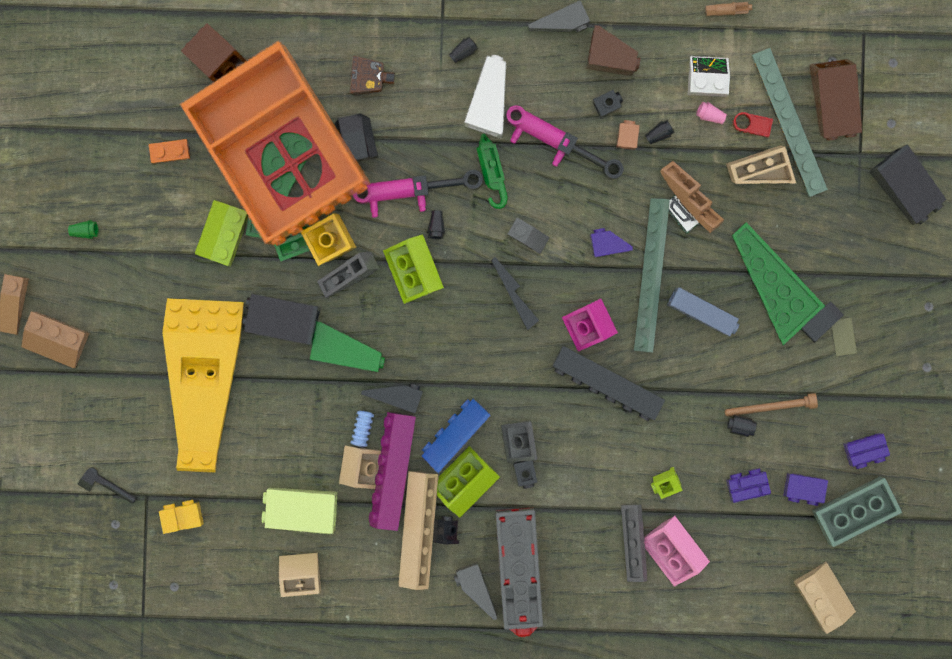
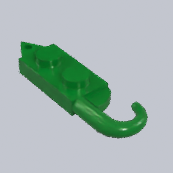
(492, 170)

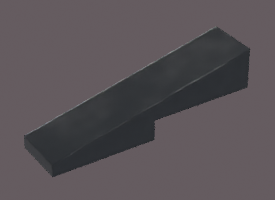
(511, 285)

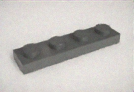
(634, 542)

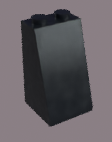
(908, 185)
(281, 319)

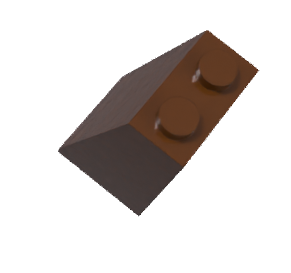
(836, 98)

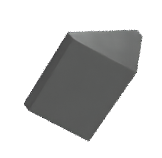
(519, 441)

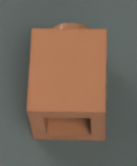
(627, 135)

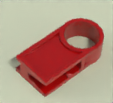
(757, 125)

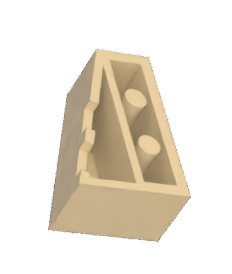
(763, 167)

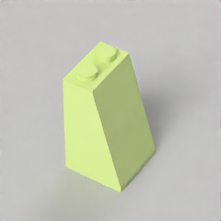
(300, 510)

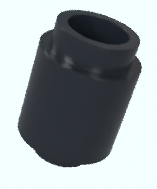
(741, 426)

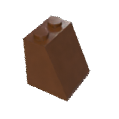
(212, 53)
(611, 54)

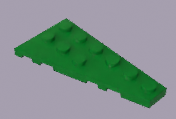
(273, 160)
(783, 294)

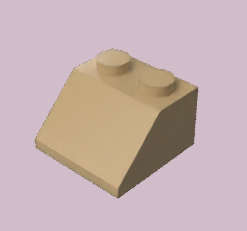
(359, 467)

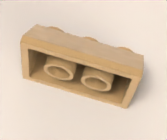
(825, 597)

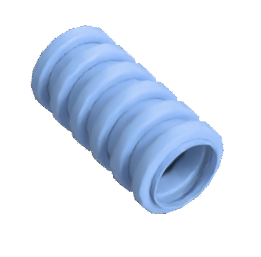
(362, 429)

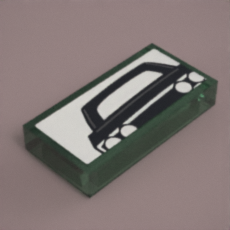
(681, 215)

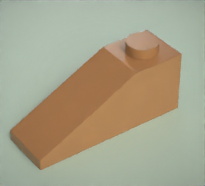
(12, 303)

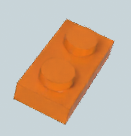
(169, 151)

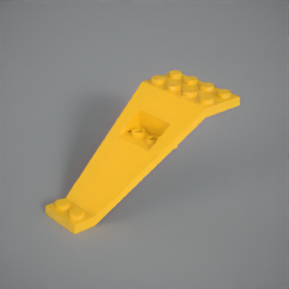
(201, 340)

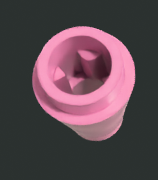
(710, 113)

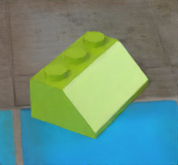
(222, 233)
(413, 268)
(465, 482)

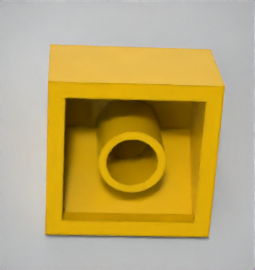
(328, 239)

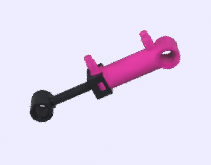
(556, 138)
(411, 187)

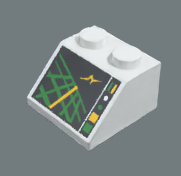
(708, 76)

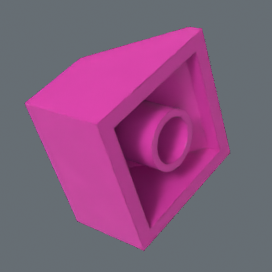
(589, 325)

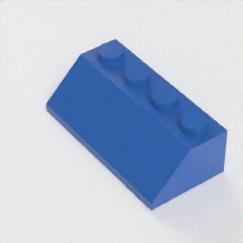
(458, 432)

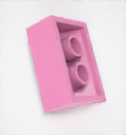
(675, 551)

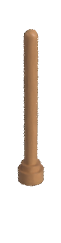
(808, 401)

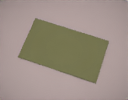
(844, 337)

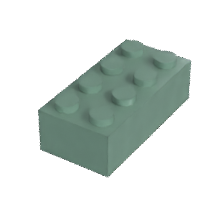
(856, 511)

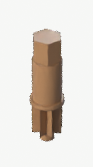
(728, 9)

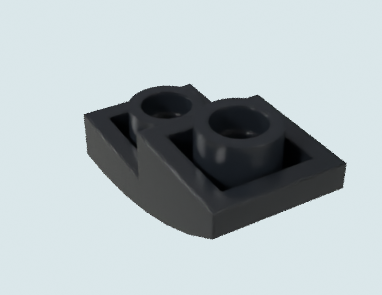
(822, 322)

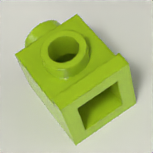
(666, 489)

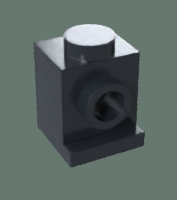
(601, 106)
(529, 481)
(445, 530)

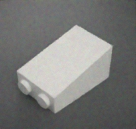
(488, 100)

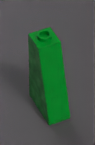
(340, 349)

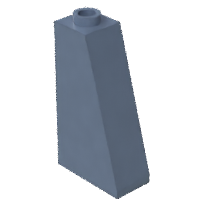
(703, 312)

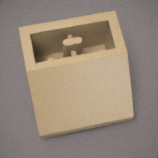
(299, 574)

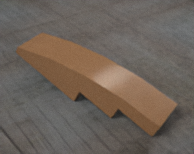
(689, 195)

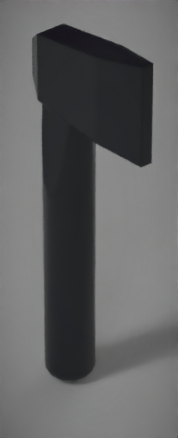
(91, 475)

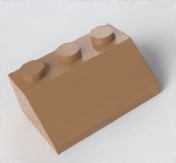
(54, 339)

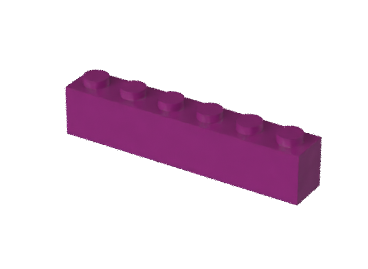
(392, 471)

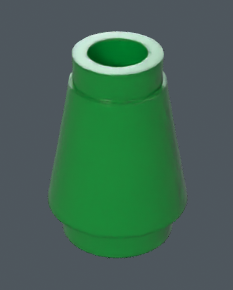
(84, 229)

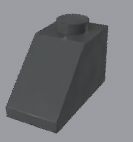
(528, 235)

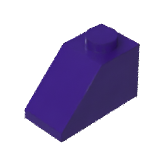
(607, 243)

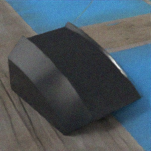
(358, 135)

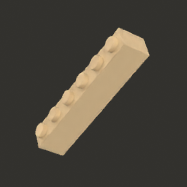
(418, 530)

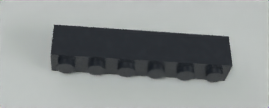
(609, 383)

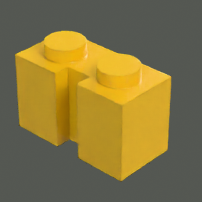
(180, 517)

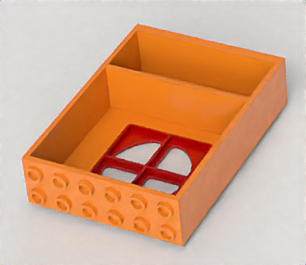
(255, 108)

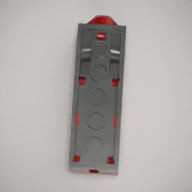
(519, 570)

